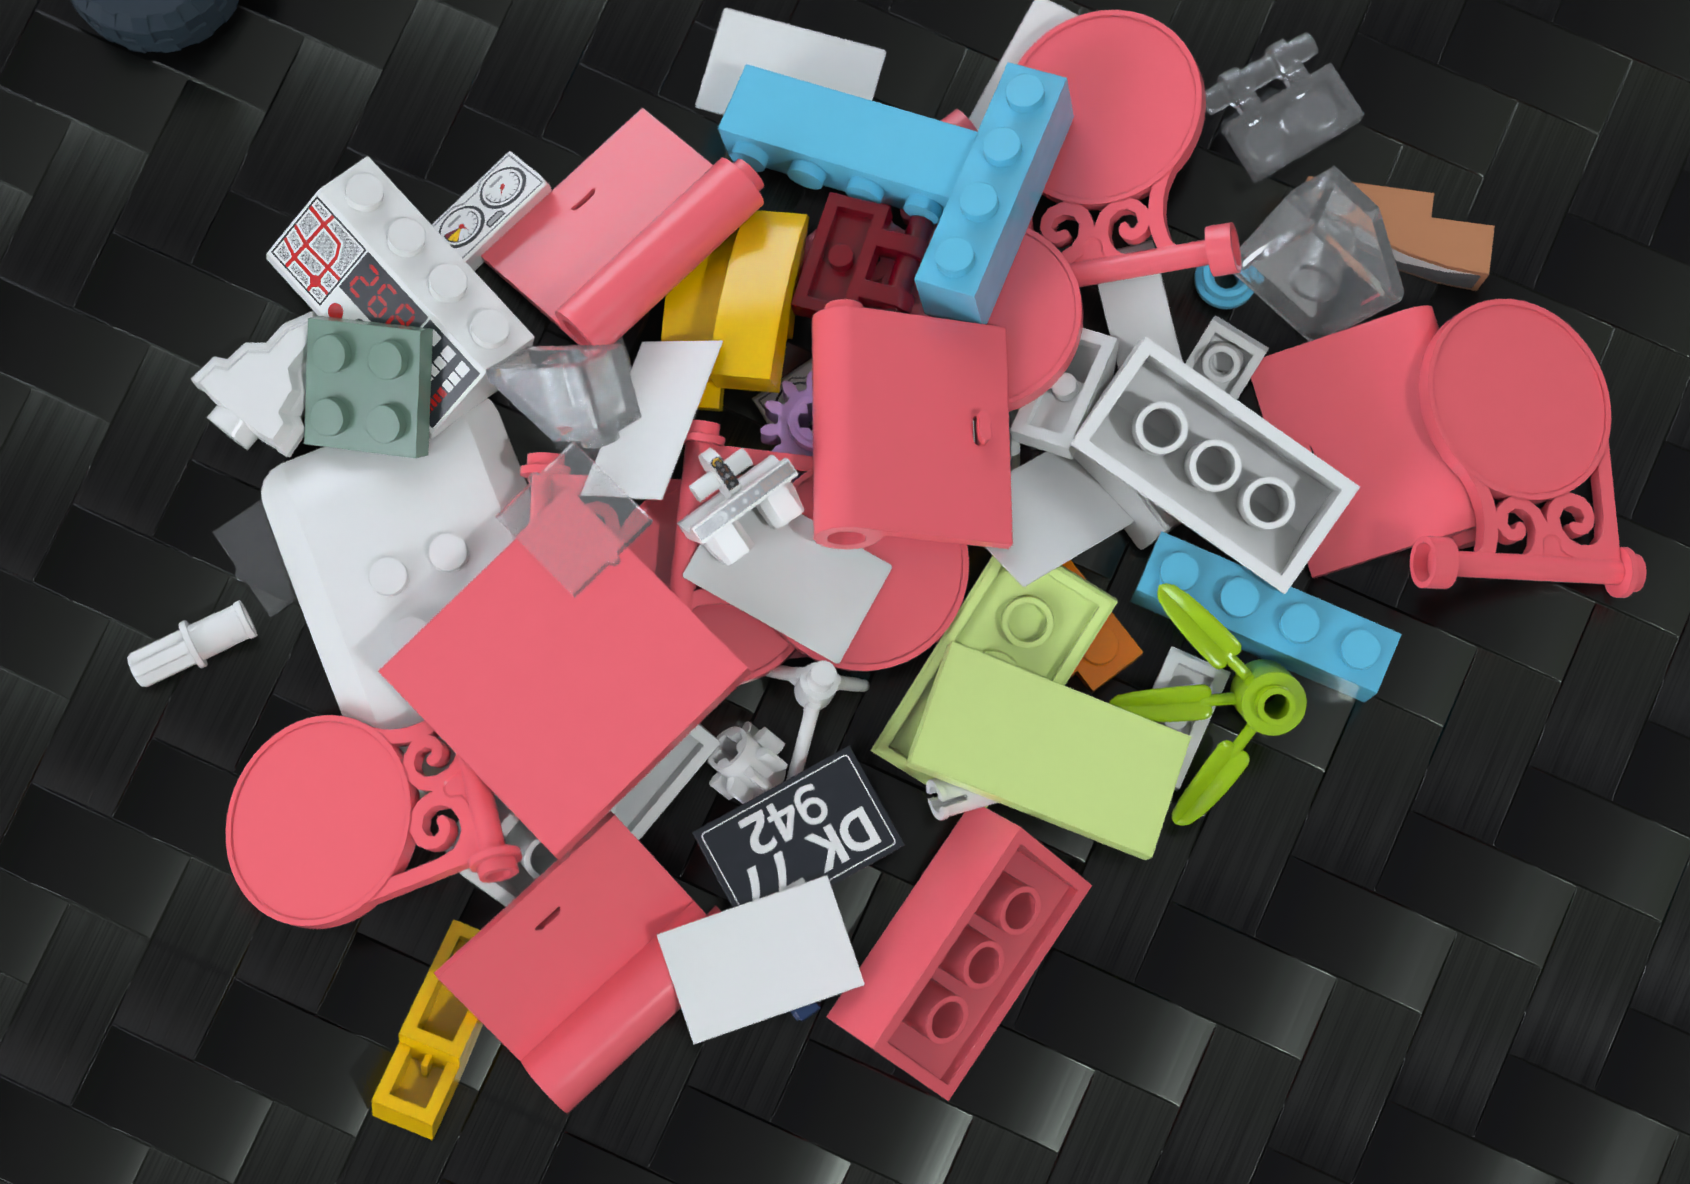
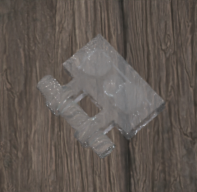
(1293, 120)

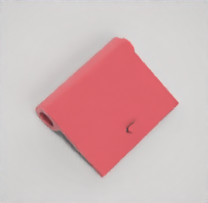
(624, 230)
(1362, 415)
(898, 429)
(588, 978)

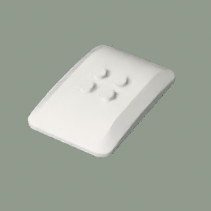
(387, 546)

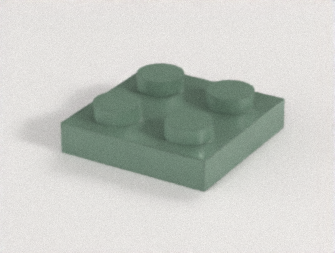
(368, 386)

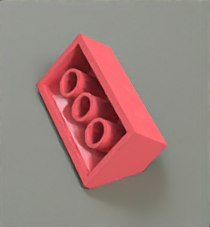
(961, 950)

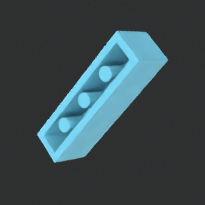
(844, 142)
(995, 195)
(1280, 627)

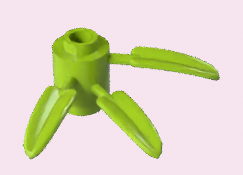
(1248, 694)

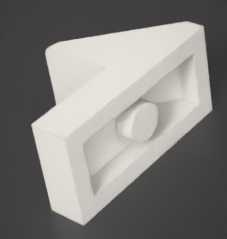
(1059, 413)

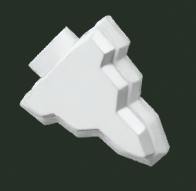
(261, 389)

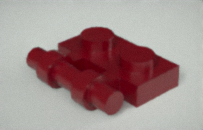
(846, 254)

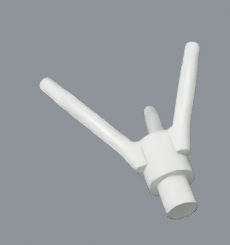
(813, 691)

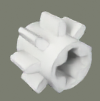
(747, 762)

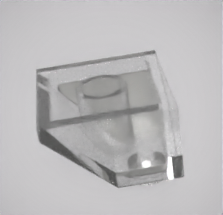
(1323, 258)

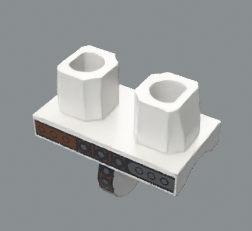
(763, 486)

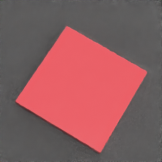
(560, 692)

